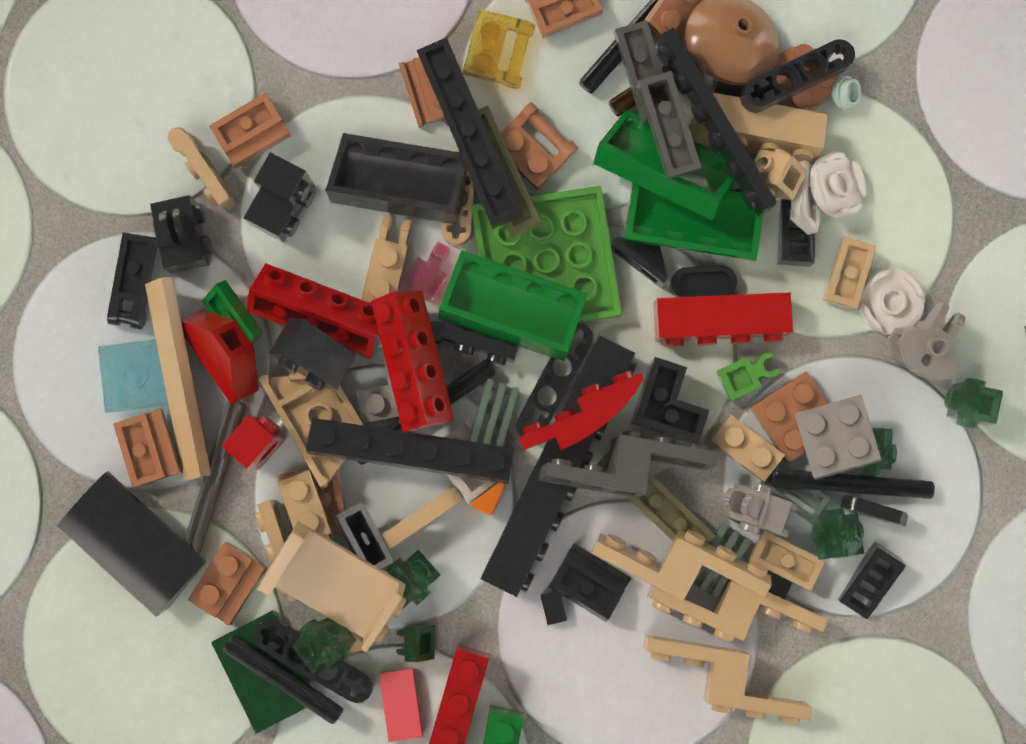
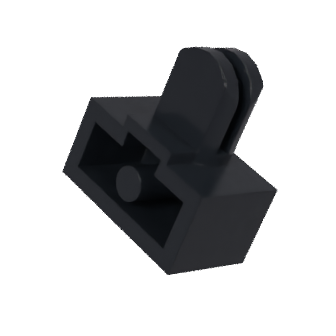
(181, 234)
(312, 353)

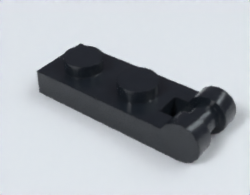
(131, 274)
(469, 342)

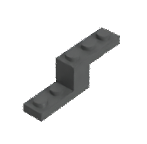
(657, 100)
(628, 465)

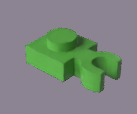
(743, 377)

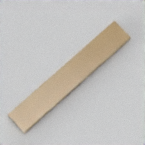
(177, 378)

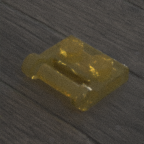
(488, 44)

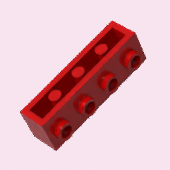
(343, 317)
(412, 360)

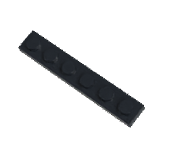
(470, 133)
(721, 133)
(410, 450)

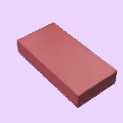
(400, 704)

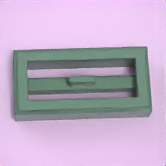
(501, 389)
(819, 508)
(741, 549)

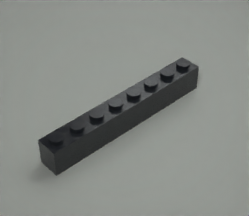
(540, 501)

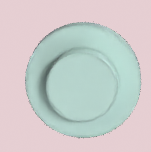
(846, 92)

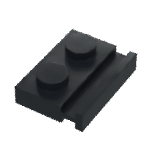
(589, 582)

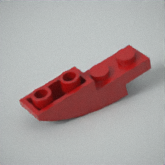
(596, 409)

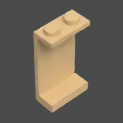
(335, 584)

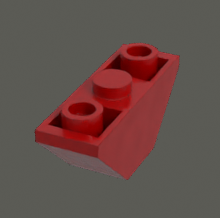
(223, 352)

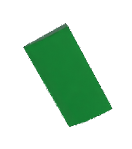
(633, 155)
(664, 223)
(512, 305)

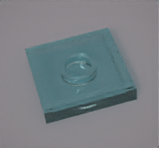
(131, 376)

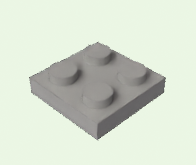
(838, 437)

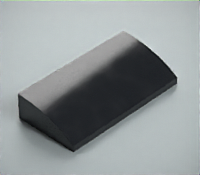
(398, 178)
(132, 544)

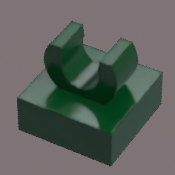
(418, 643)

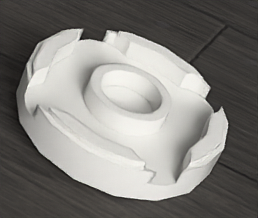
(837, 185)
(891, 301)

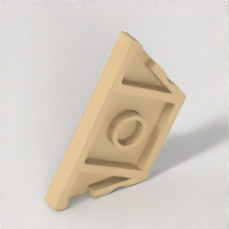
(298, 405)

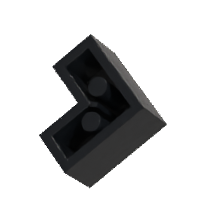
(280, 198)
(659, 407)

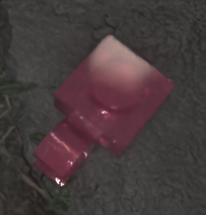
(426, 275)

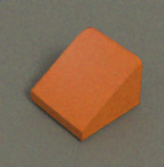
(489, 500)

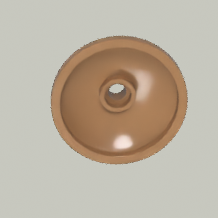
(725, 49)

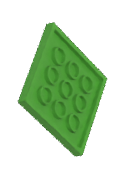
(566, 249)

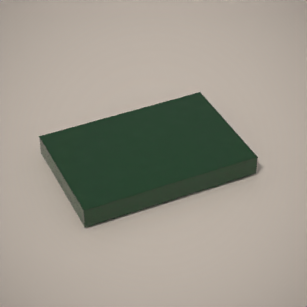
(259, 698)

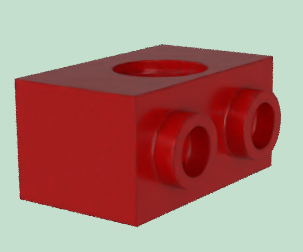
(254, 441)

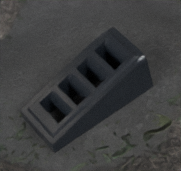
(793, 258)
(881, 587)

